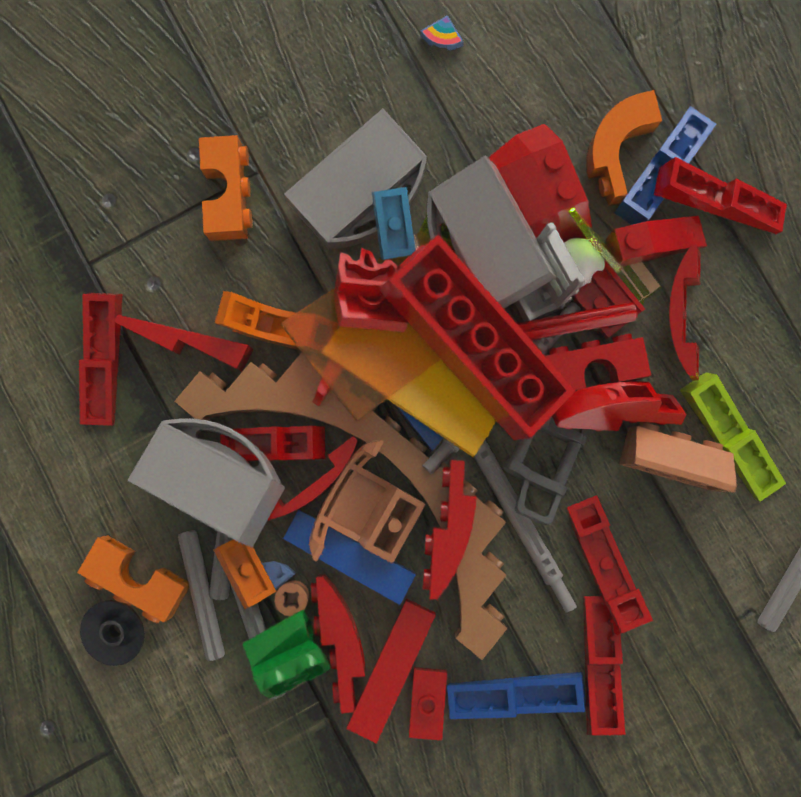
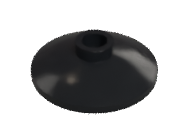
(103, 641)

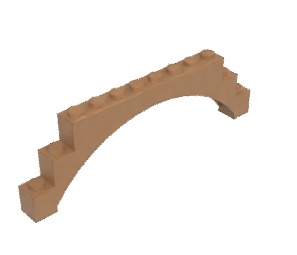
(293, 394)

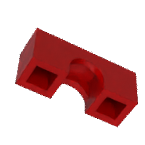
(623, 359)

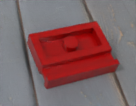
(604, 291)

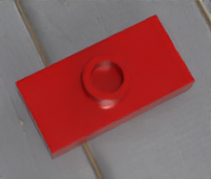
(427, 703)

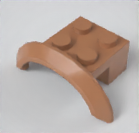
(366, 509)

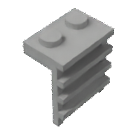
(557, 292)

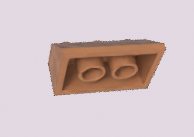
(679, 458)

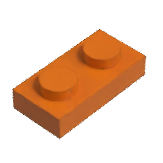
(244, 572)

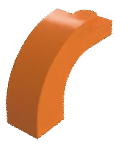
(627, 119)
(254, 319)

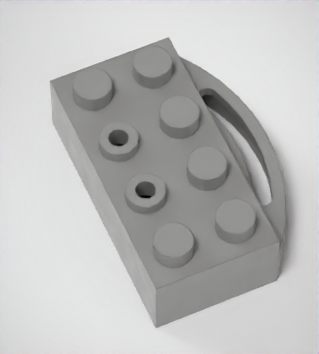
(337, 191)
(489, 232)
(209, 478)

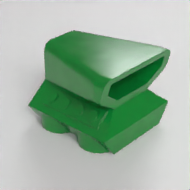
(285, 656)

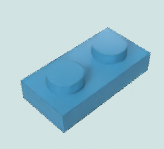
(393, 223)

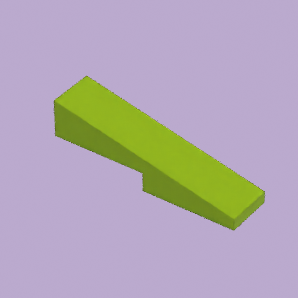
(727, 427)

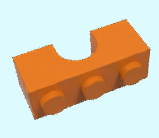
(227, 216)
(108, 568)

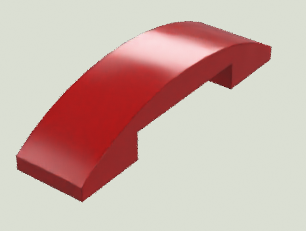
(687, 275)
(339, 458)
(607, 565)

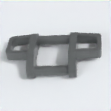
(527, 477)

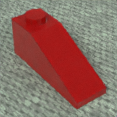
(655, 239)

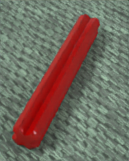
(579, 321)

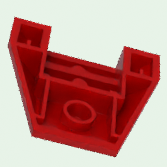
(543, 181)

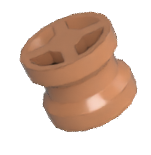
(296, 593)

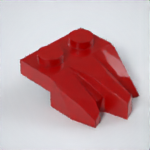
(358, 297)

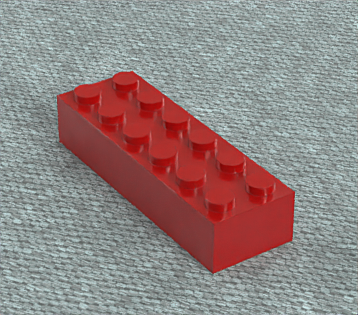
(477, 339)

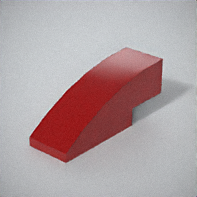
(281, 442)

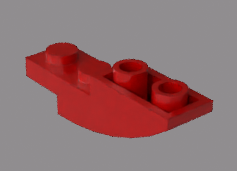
(611, 403)
(449, 543)
(338, 628)

